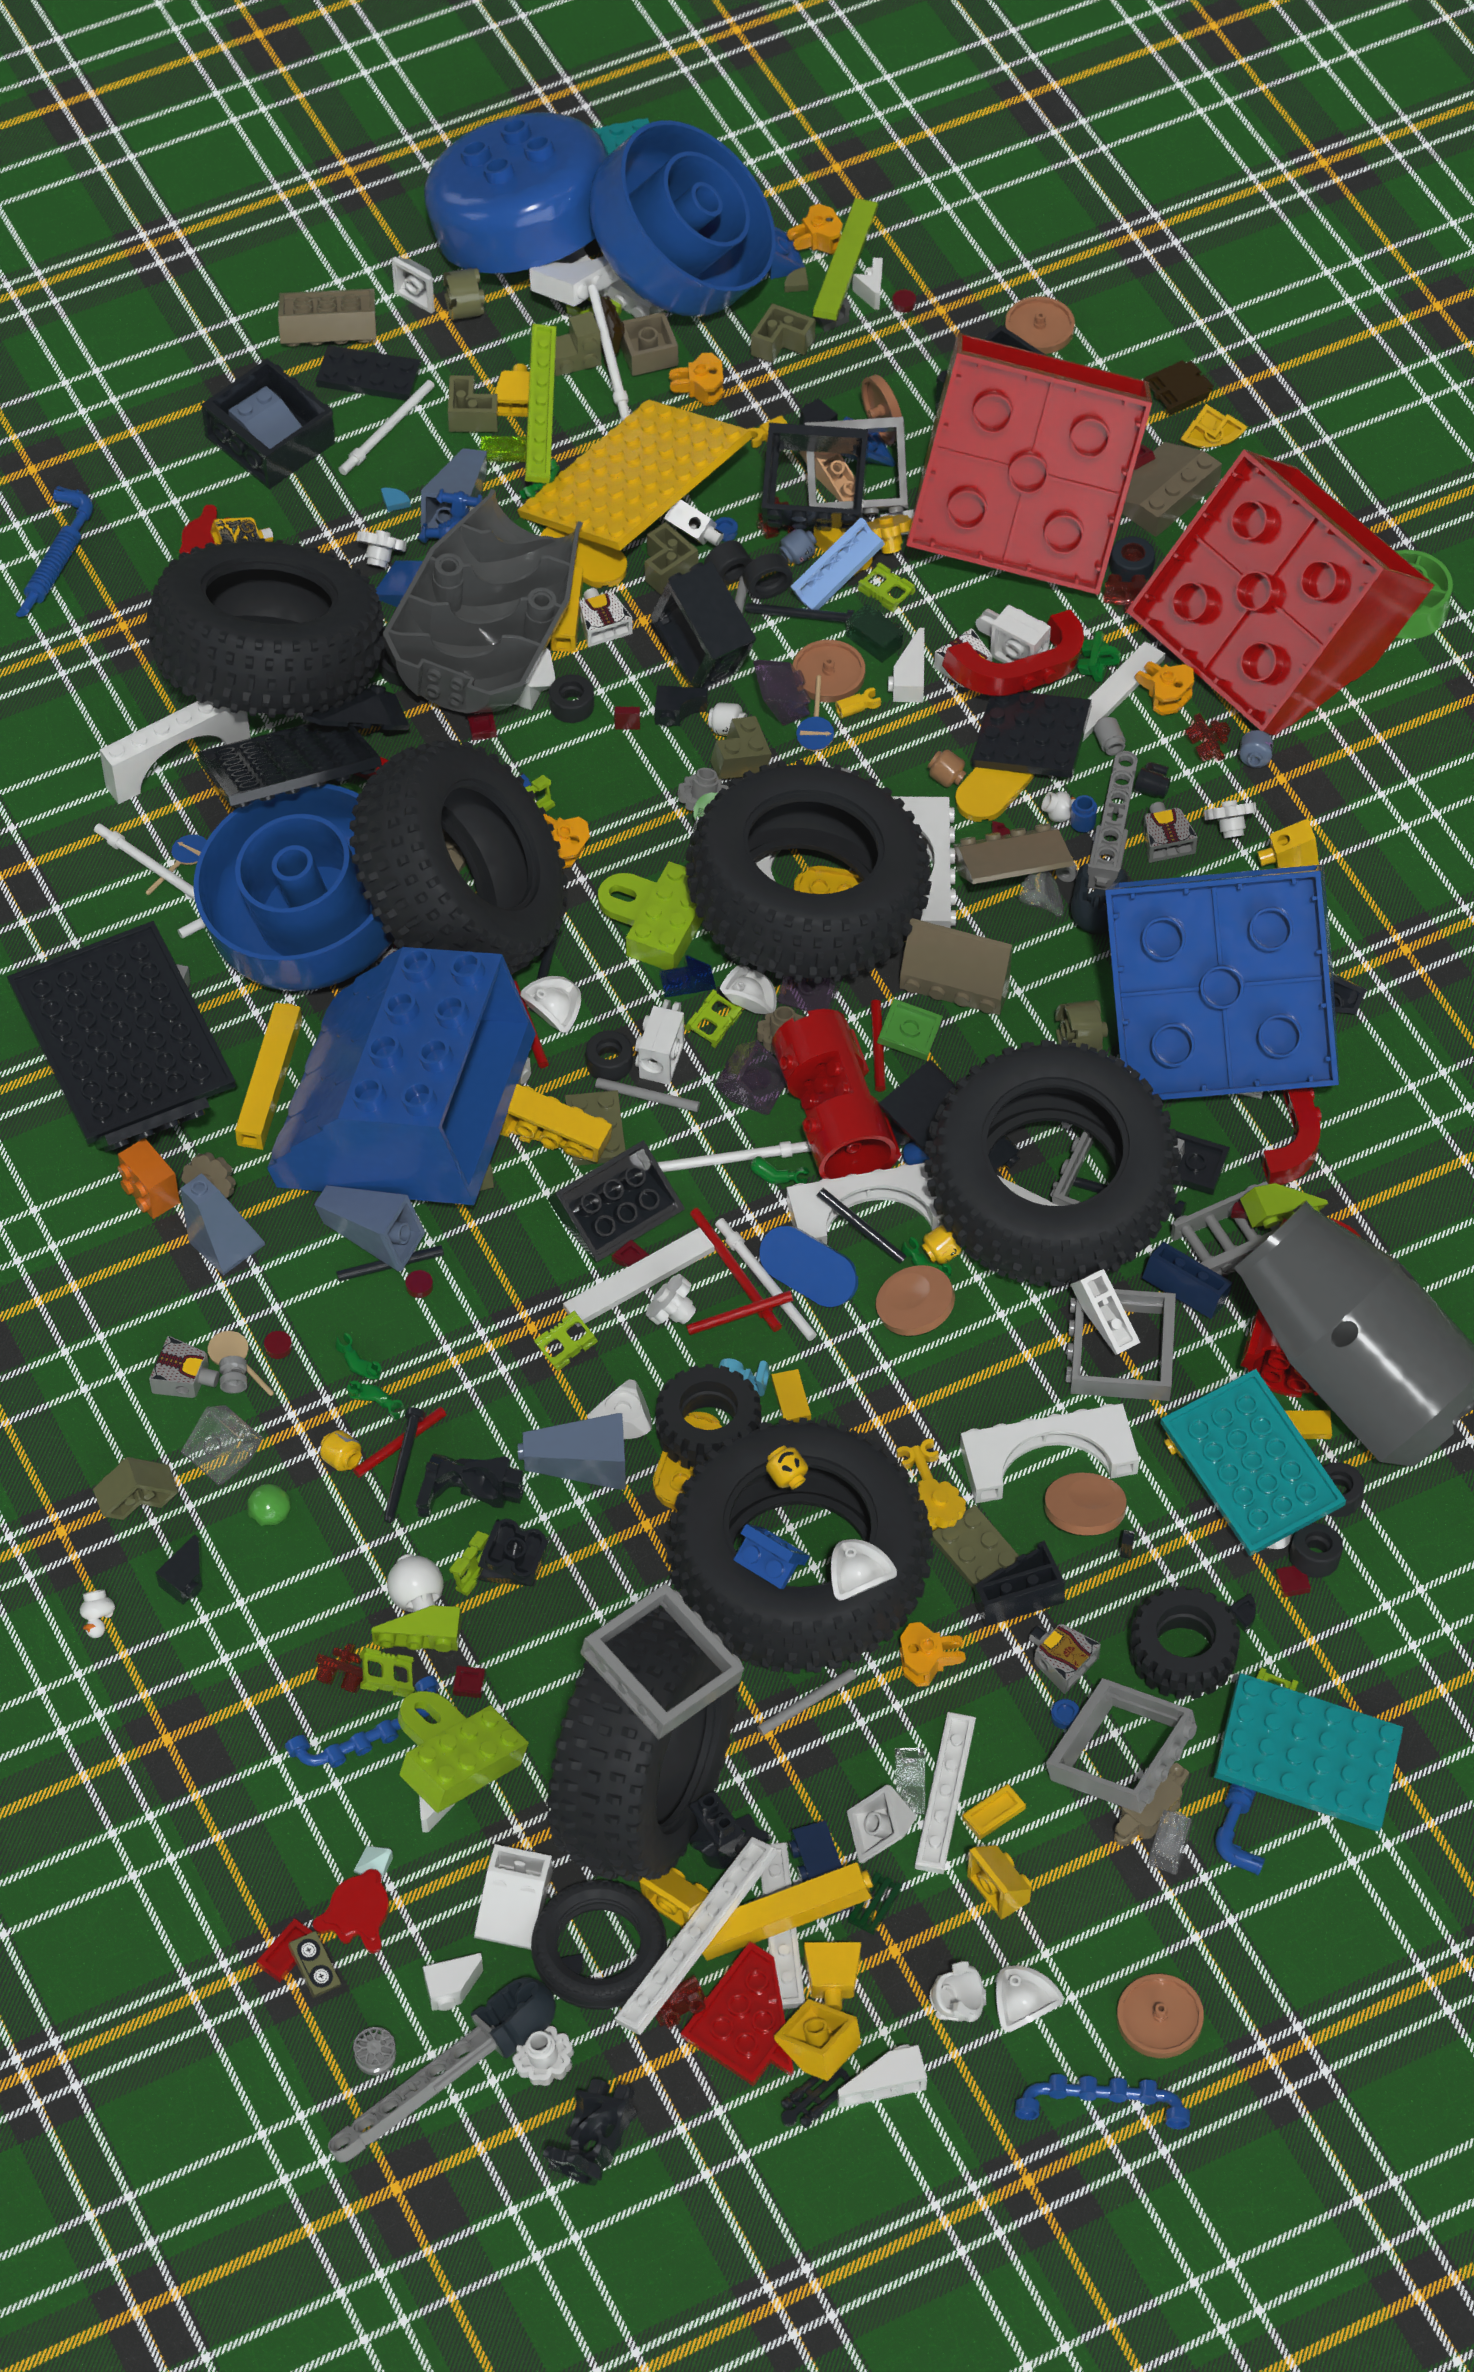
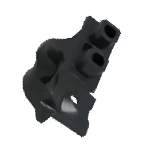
(484, 1480)
(719, 1834)
(595, 2119)

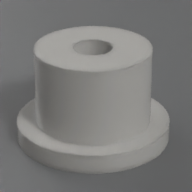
(1067, 874)

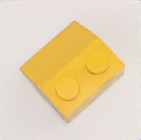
(998, 1880)
(674, 1896)
(819, 2038)

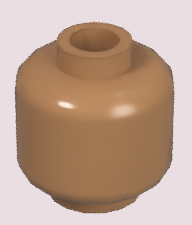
(947, 768)

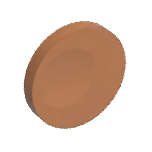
(1042, 323)
(880, 403)
(837, 664)
(915, 1300)
(1085, 1504)
(1160, 2016)

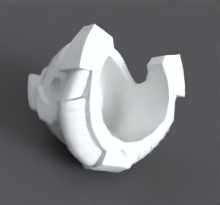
(958, 1994)

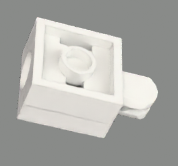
(1014, 634)
(660, 1043)

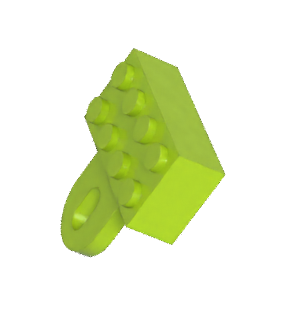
(659, 915)
(457, 1751)

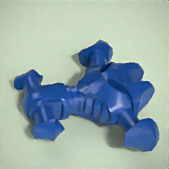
(459, 509)

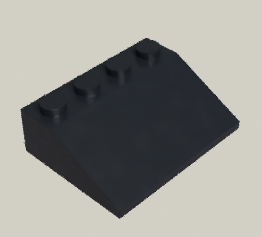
(616, 1202)

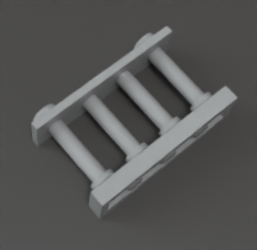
(1209, 1216)

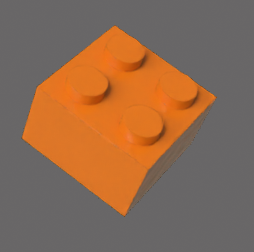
(148, 1179)

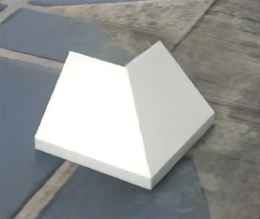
(413, 283)
(539, 681)
(879, 1822)

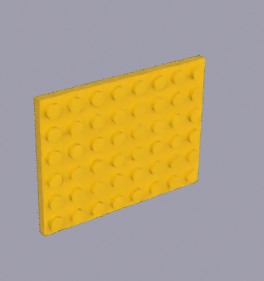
(634, 474)

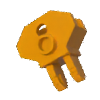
(817, 231)
(701, 379)
(1167, 685)
(571, 835)
(924, 1655)

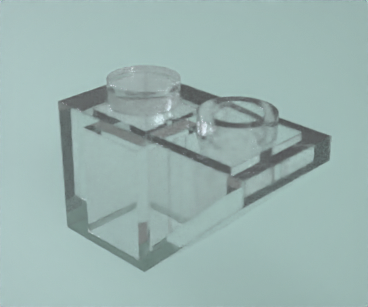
(911, 1777)
(1170, 1841)

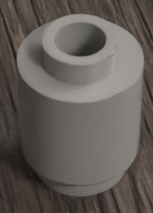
(1109, 735)

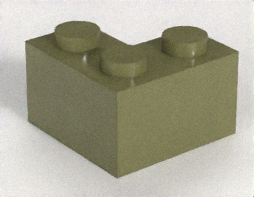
(782, 329)
(580, 347)
(469, 410)
(668, 555)
(741, 750)
(134, 1484)

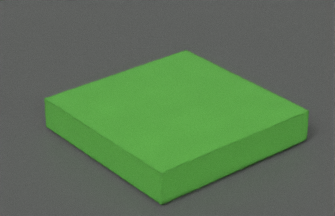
(910, 1029)

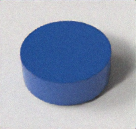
(728, 527)
(1064, 1713)

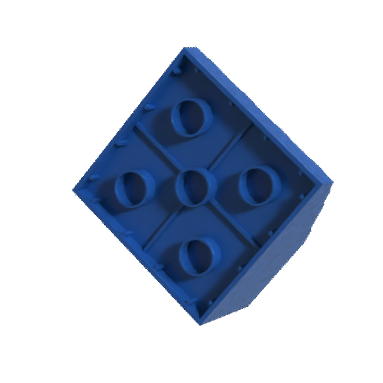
(1225, 981)
(408, 1079)

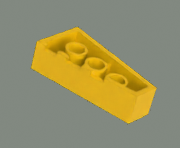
(555, 1124)

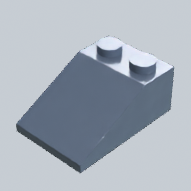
(265, 417)

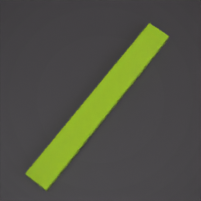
(845, 259)
(540, 403)

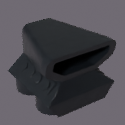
(512, 1554)

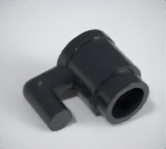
(1153, 780)

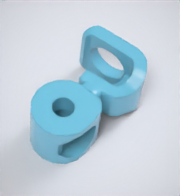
(762, 1376)

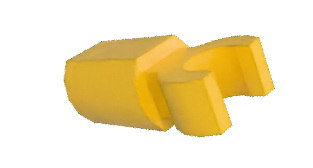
(761, 433)
(857, 703)

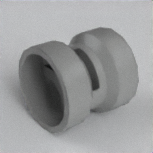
(233, 1375)

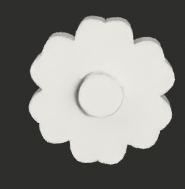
(380, 546)
(1231, 817)
(672, 1302)
(544, 2057)

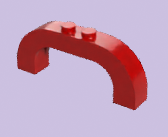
(1023, 674)
(1295, 1159)

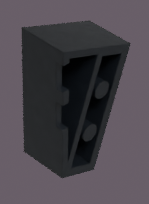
(1021, 1588)

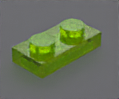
(504, 448)

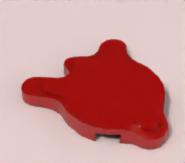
(198, 532)
(357, 1909)

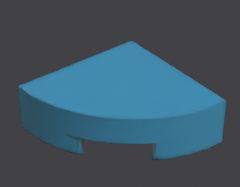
(395, 499)

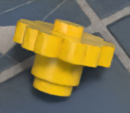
(889, 530)
(942, 1503)

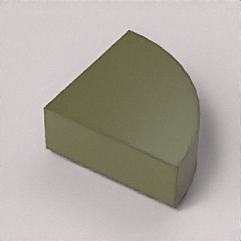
(796, 281)

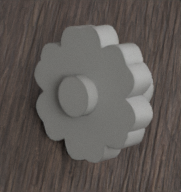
(698, 785)

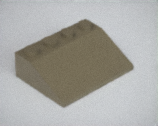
(327, 316)
(1169, 486)
(1011, 854)
(956, 967)

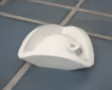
(750, 990)
(554, 1000)
(631, 1403)
(858, 1567)
(1024, 1996)

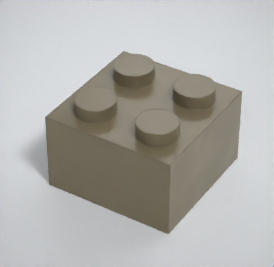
(649, 344)

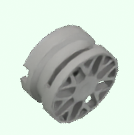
(375, 2052)

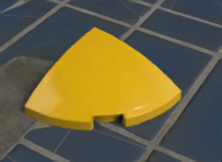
(1212, 429)

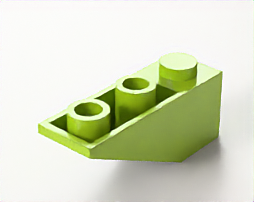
(1274, 1202)
(427, 1628)

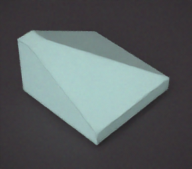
(374, 1858)

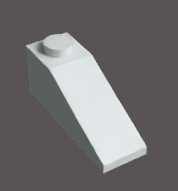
(908, 674)
(1105, 1311)
(890, 2076)

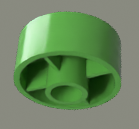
(1435, 607)

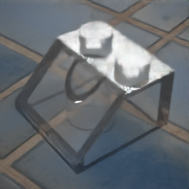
(221, 1443)

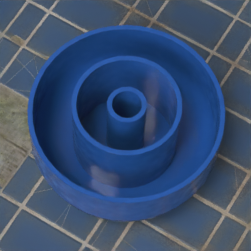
(515, 192)
(681, 219)
(285, 892)

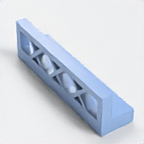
(836, 568)

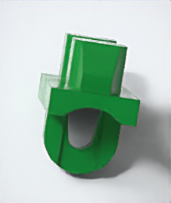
(1099, 659)

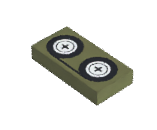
(314, 1964)

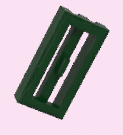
(885, 1884)

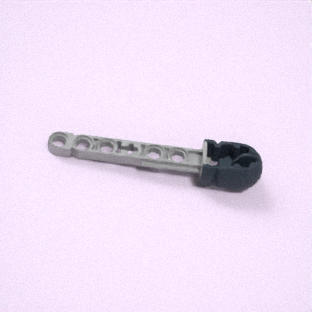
(1099, 872)
(506, 2022)

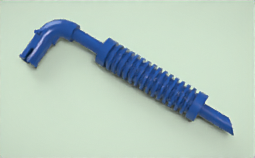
(59, 551)
(1238, 1801)

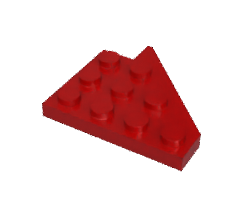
(743, 2018)

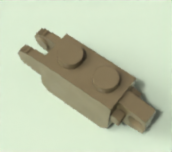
(1146, 1823)

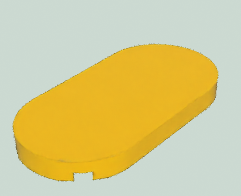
(599, 562)
(989, 792)
(825, 880)
(671, 1473)

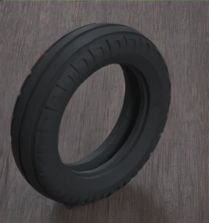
(586, 1897)

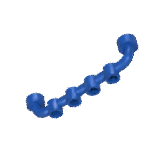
(359, 1742)
(1117, 2091)

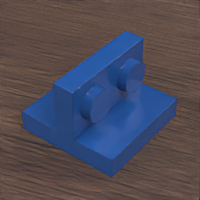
(769, 1555)

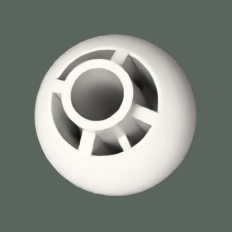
(414, 1583)

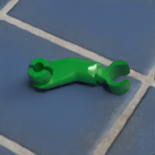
(530, 491)
(774, 1176)
(919, 1258)
(358, 1366)
(374, 1393)

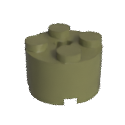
(463, 293)
(1081, 1024)

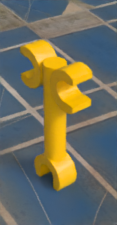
(919, 1456)

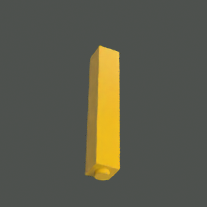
(268, 1076)
(791, 1909)

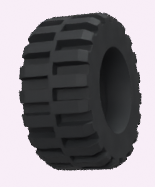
(701, 1389)
(1181, 1674)

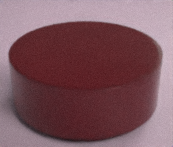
(904, 301)
(419, 1284)
(277, 1344)

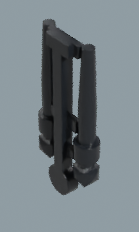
(789, 2116)

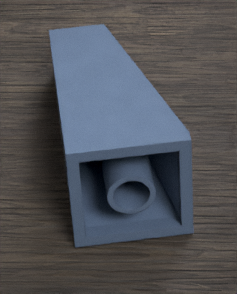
(463, 473)
(374, 1221)
(217, 1226)
(578, 1451)

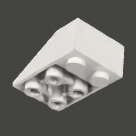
(513, 1896)

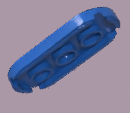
(808, 1266)

